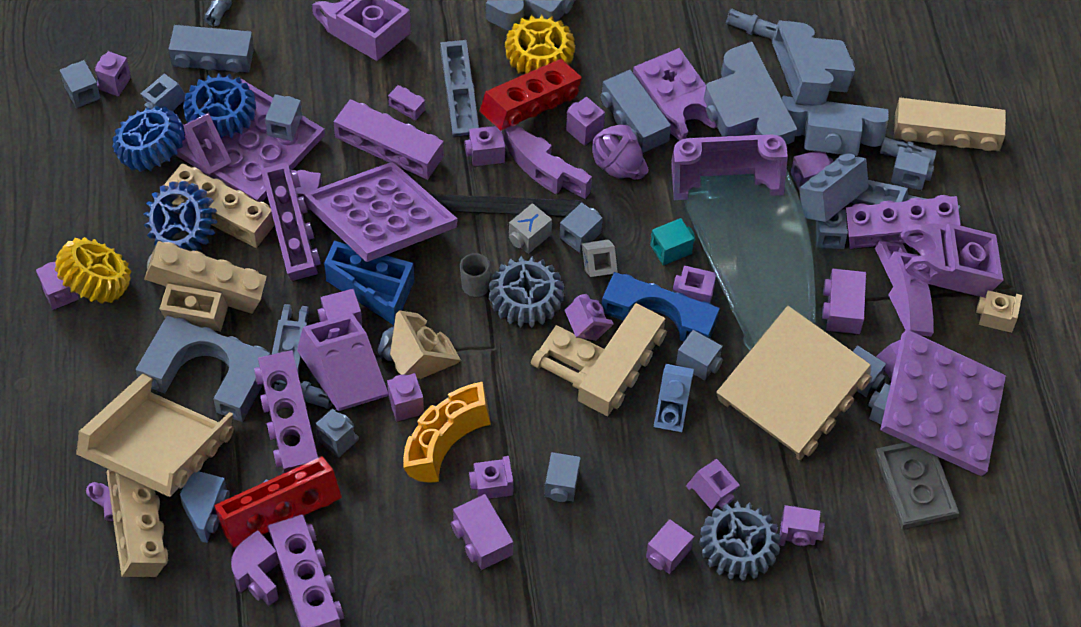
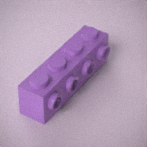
(388, 139)
(288, 217)
(888, 219)

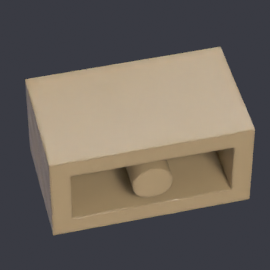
(195, 305)

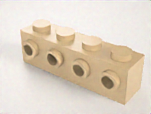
(949, 124)
(235, 210)
(192, 269)
(622, 359)
(136, 527)

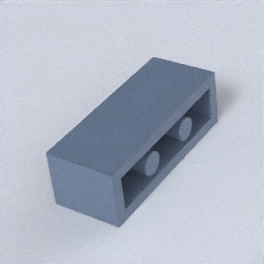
(211, 48)
(636, 109)
(834, 187)

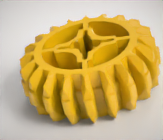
(539, 40)
(92, 270)

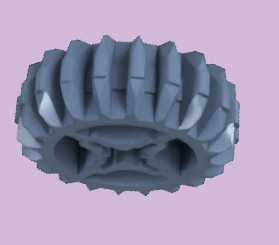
(511, 298)
(747, 528)

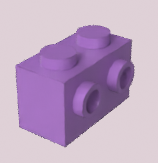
(845, 301)
(482, 532)

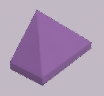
(206, 144)

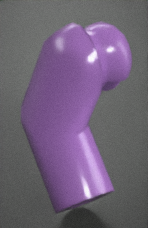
(100, 494)

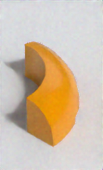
(441, 428)

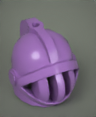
(618, 157)

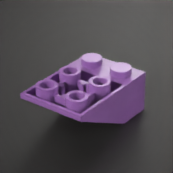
(342, 361)

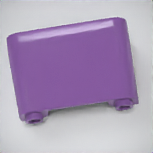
(730, 155)

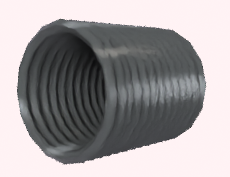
(471, 265)

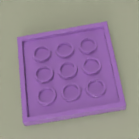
(257, 150)
(379, 211)
(943, 403)

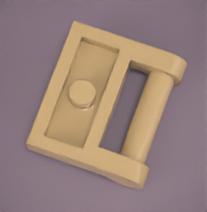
(570, 350)

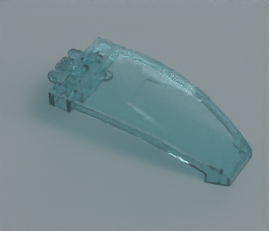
(755, 248)

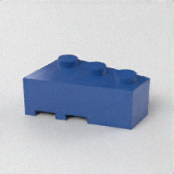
(378, 284)

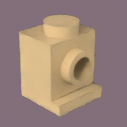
(999, 310)

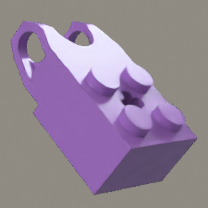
(365, 24)
(675, 90)
(954, 257)

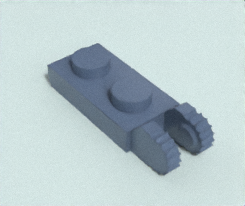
(289, 333)

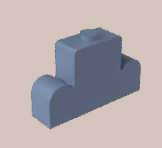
(507, 12)
(811, 63)
(747, 98)
(838, 126)

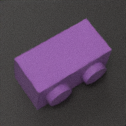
(406, 102)

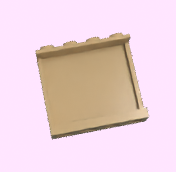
(795, 382)
(152, 438)

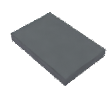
(916, 485)

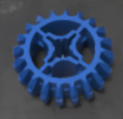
(220, 99)
(148, 138)
(196, 205)

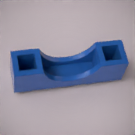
(683, 311)

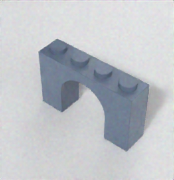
(181, 341)

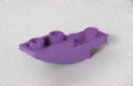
(536, 160)
(909, 294)

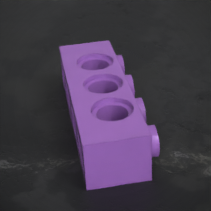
(283, 368)
(296, 534)

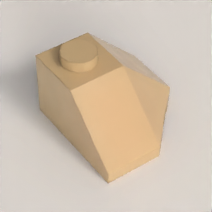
(419, 348)

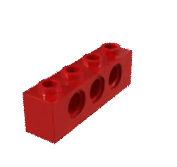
(530, 94)
(288, 490)

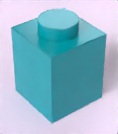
(672, 241)

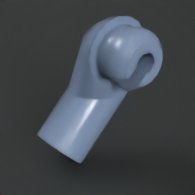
(385, 344)

